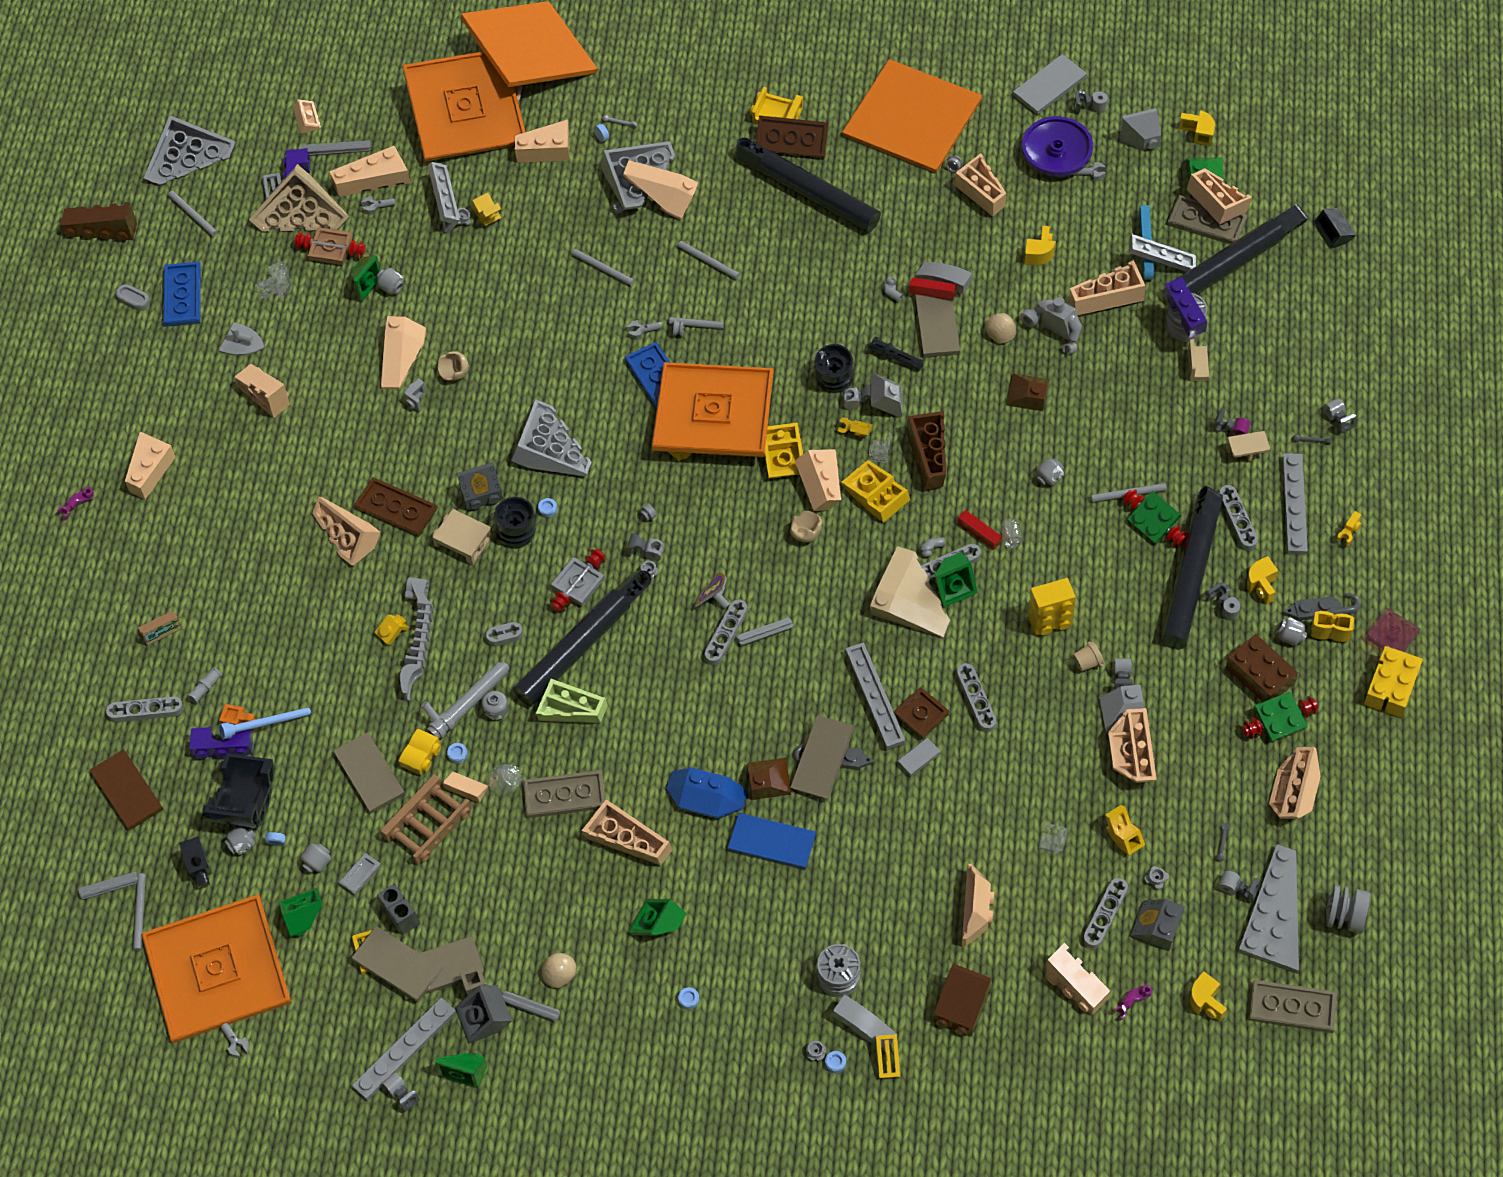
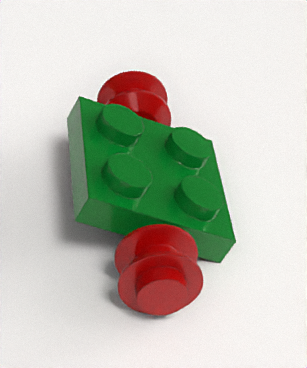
(1154, 517)
(1280, 717)

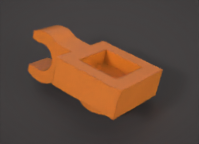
(235, 715)

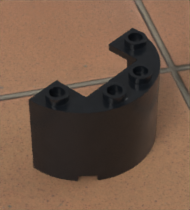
(244, 792)

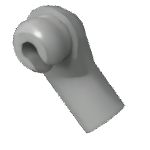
(890, 289)
(930, 544)

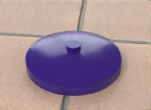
(1057, 146)

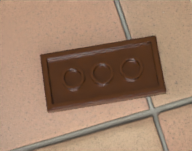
(793, 136)
(395, 507)
(126, 789)

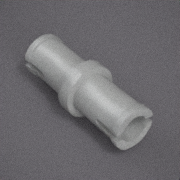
(204, 685)

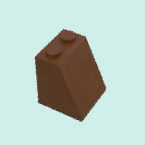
(962, 1000)

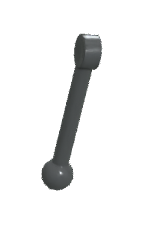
(1296, 438)
(1225, 827)

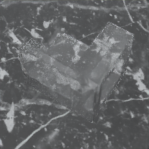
(880, 450)
(1053, 838)

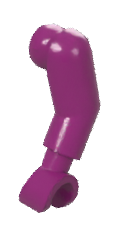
(77, 498)
(1133, 996)

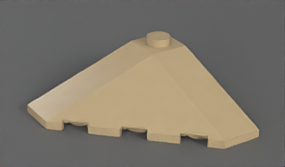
(298, 204)
(907, 596)

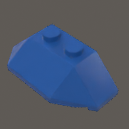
(705, 792)

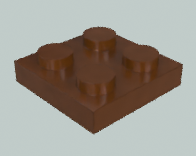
(921, 713)

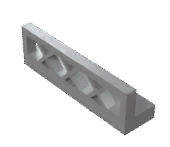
(444, 195)

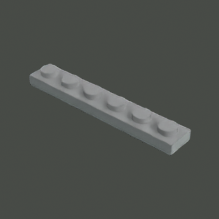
(1294, 504)
(875, 696)
(404, 1048)

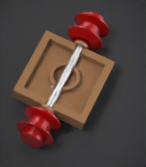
(330, 245)

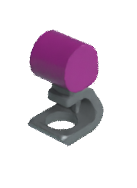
(1237, 427)

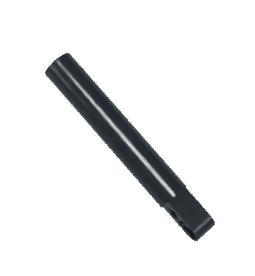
(807, 184)
(1243, 250)
(1192, 569)
(580, 638)

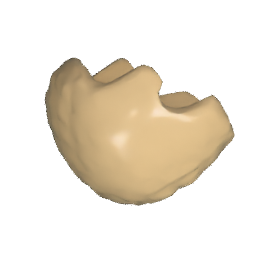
(1001, 328)
(452, 366)
(806, 526)
(558, 970)

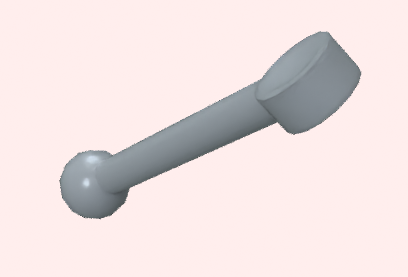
(632, 124)

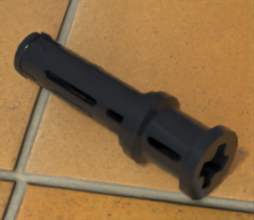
(888, 350)

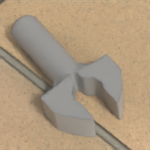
(1097, 176)
(375, 204)
(634, 325)
(234, 1041)

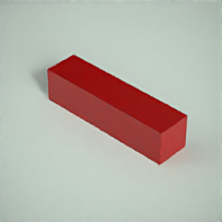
(932, 288)
(979, 529)

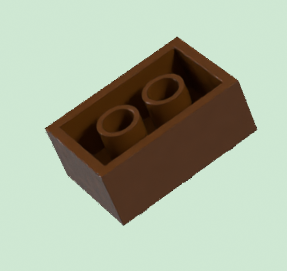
(1261, 669)

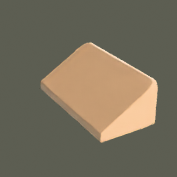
(306, 116)
(465, 787)

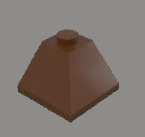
(1028, 392)
(769, 778)

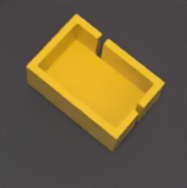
(1051, 607)
(1393, 681)

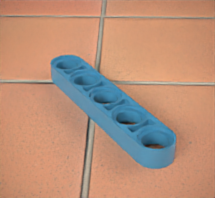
(1145, 232)

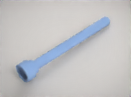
(227, 730)

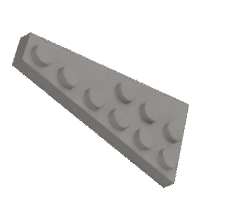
(1274, 920)

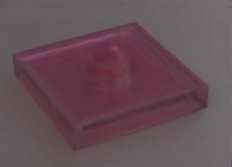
(1393, 632)

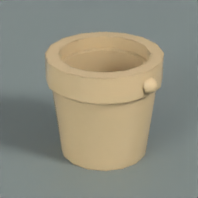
(1088, 657)

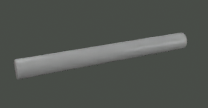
(192, 213)
(603, 267)
(732, 273)
(1120, 494)
(137, 945)

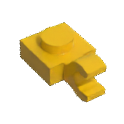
(860, 428)
(1351, 526)

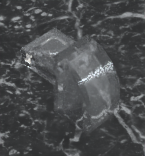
(277, 283)

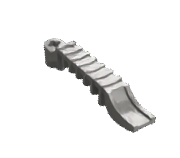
(414, 664)

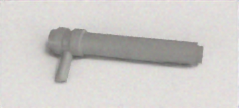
(446, 720)

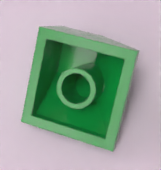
(1213, 164)
(365, 275)
(955, 579)
(301, 911)
(657, 917)
(462, 1068)

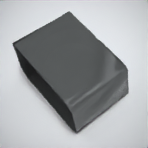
(401, 924)

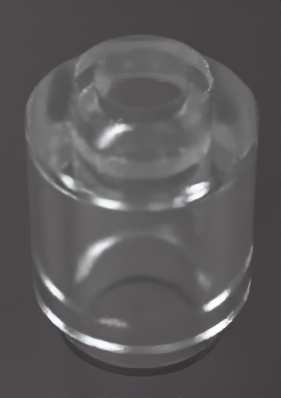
(1011, 533)

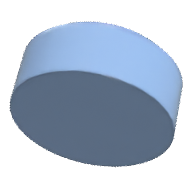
(601, 132)
(547, 507)
(457, 753)
(275, 839)
(688, 998)
(835, 1062)

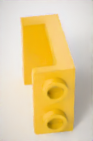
(775, 106)

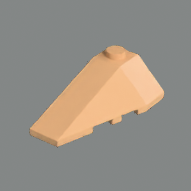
(666, 188)
(401, 347)

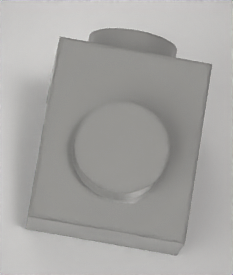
(414, 393)

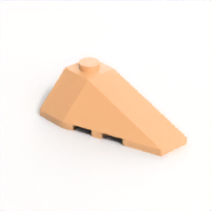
(349, 533)

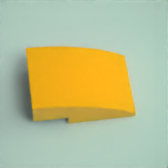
(782, 450)
(876, 490)

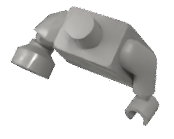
(1057, 318)

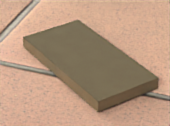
(1194, 218)
(937, 326)
(822, 757)
(369, 772)
(564, 794)
(453, 959)
(397, 963)
(1293, 1006)

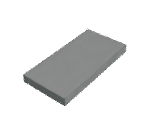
(1049, 84)

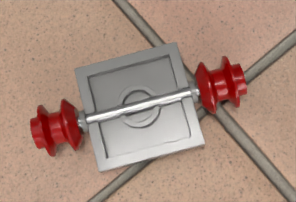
(577, 581)

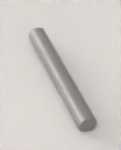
(698, 323)

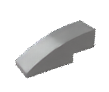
(945, 273)
(861, 1021)

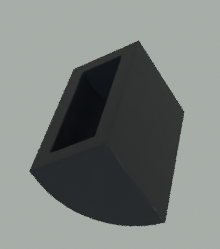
(1334, 227)

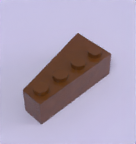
(100, 222)
(928, 447)

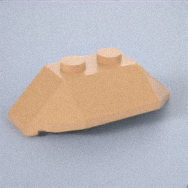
(1132, 746)
(1296, 784)
(976, 906)

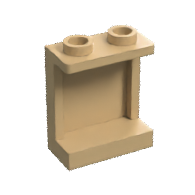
(463, 535)

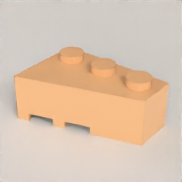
(544, 144)
(981, 186)
(148, 465)

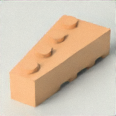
(370, 173)
(1108, 291)
(624, 833)

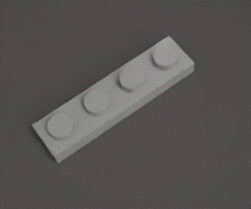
(1161, 253)

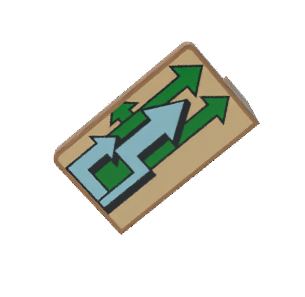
(160, 628)

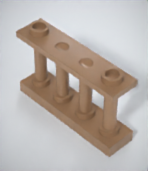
(417, 803)

